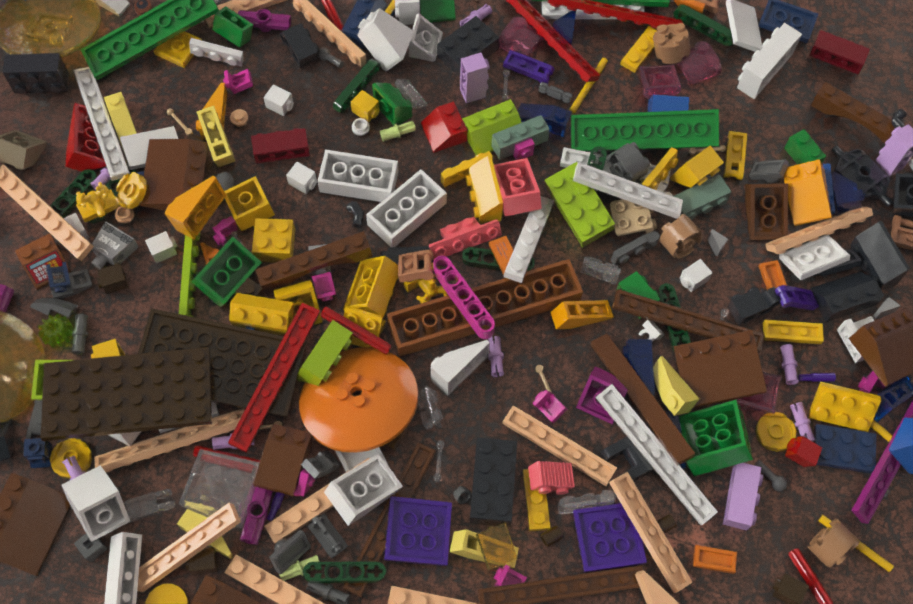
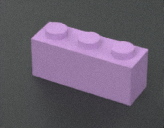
(474, 77)
(897, 150)
(743, 496)

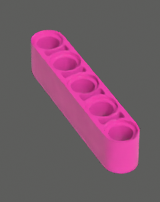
(464, 305)

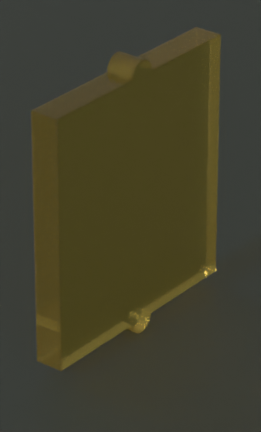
(496, 546)

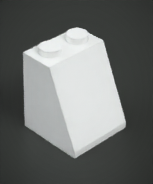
(385, 38)
(96, 503)

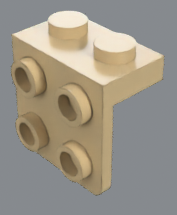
(631, 218)

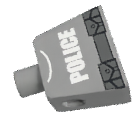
(112, 246)

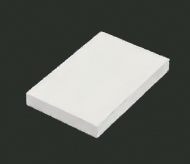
(744, 25)
(136, 145)
(814, 257)

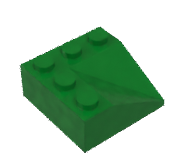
(716, 437)

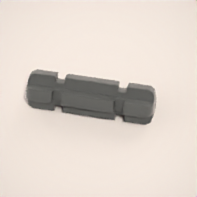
(555, 92)

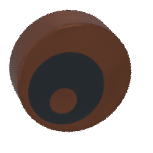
(142, 6)

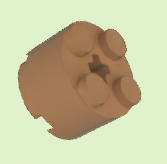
(671, 43)
(680, 236)
(833, 543)

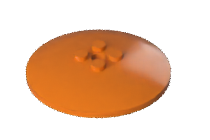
(366, 420)

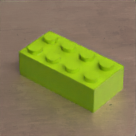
(579, 206)

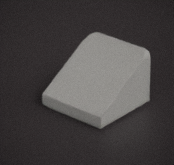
(716, 241)
(888, 307)

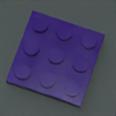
(418, 531)
(607, 538)

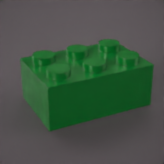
(226, 272)

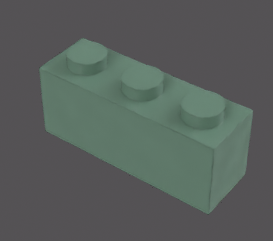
(505, 140)
(704, 197)

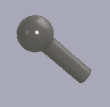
(325, 54)
(778, 482)

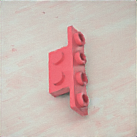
(464, 235)

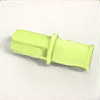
(396, 131)
(297, 568)

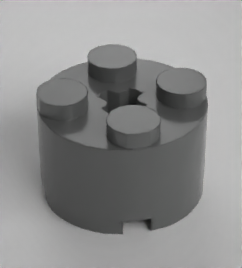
(628, 162)

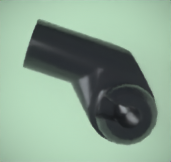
(898, 118)
(358, 213)

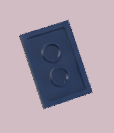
(780, 12)
(846, 448)

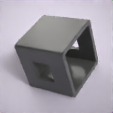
(94, 551)

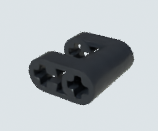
(639, 465)

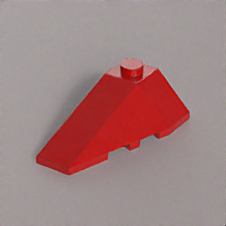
(82, 147)

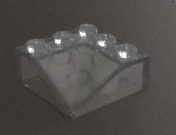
(219, 481)

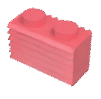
(551, 477)

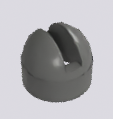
(465, 497)

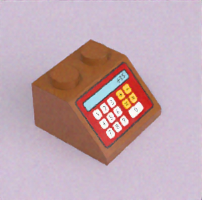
(37, 255)

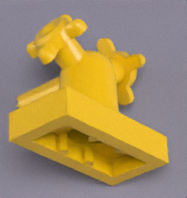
(96, 202)
(428, 286)

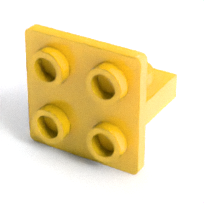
(369, 321)

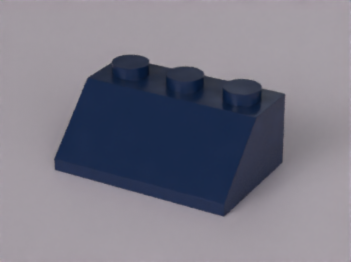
(361, 11)

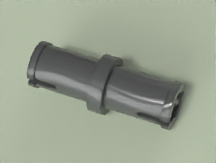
(79, 334)
(328, 592)

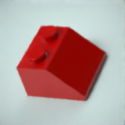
(444, 127)

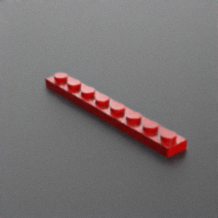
(622, 14)
(555, 40)
(274, 377)

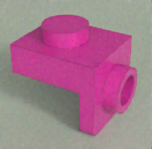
(239, 81)
(524, 149)
(224, 229)
(324, 286)
(866, 384)
(549, 405)
(304, 484)
(507, 576)

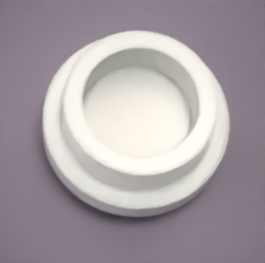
(360, 127)

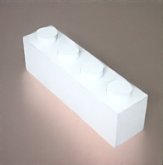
(123, 568)

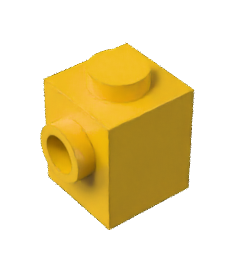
(365, 106)

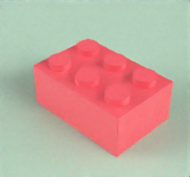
(517, 187)

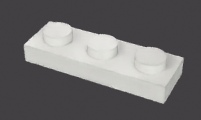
(216, 52)

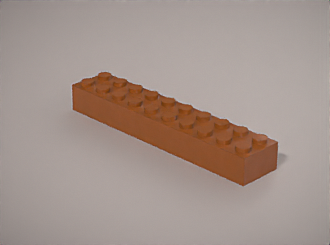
(504, 299)

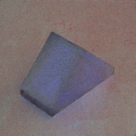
(565, 25)

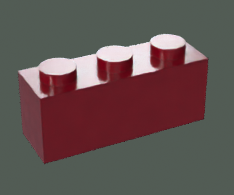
(839, 52)
(280, 145)

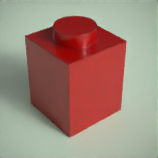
(803, 451)

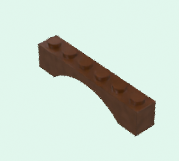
(836, 102)
(282, 273)

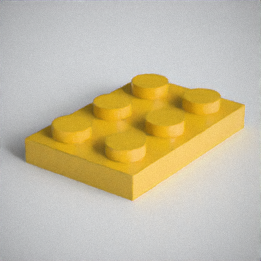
(844, 406)

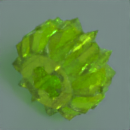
(58, 323)

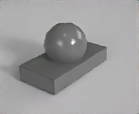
(769, 170)
(289, 551)

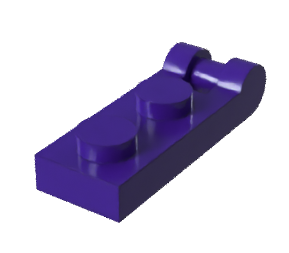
(528, 66)
(796, 297)

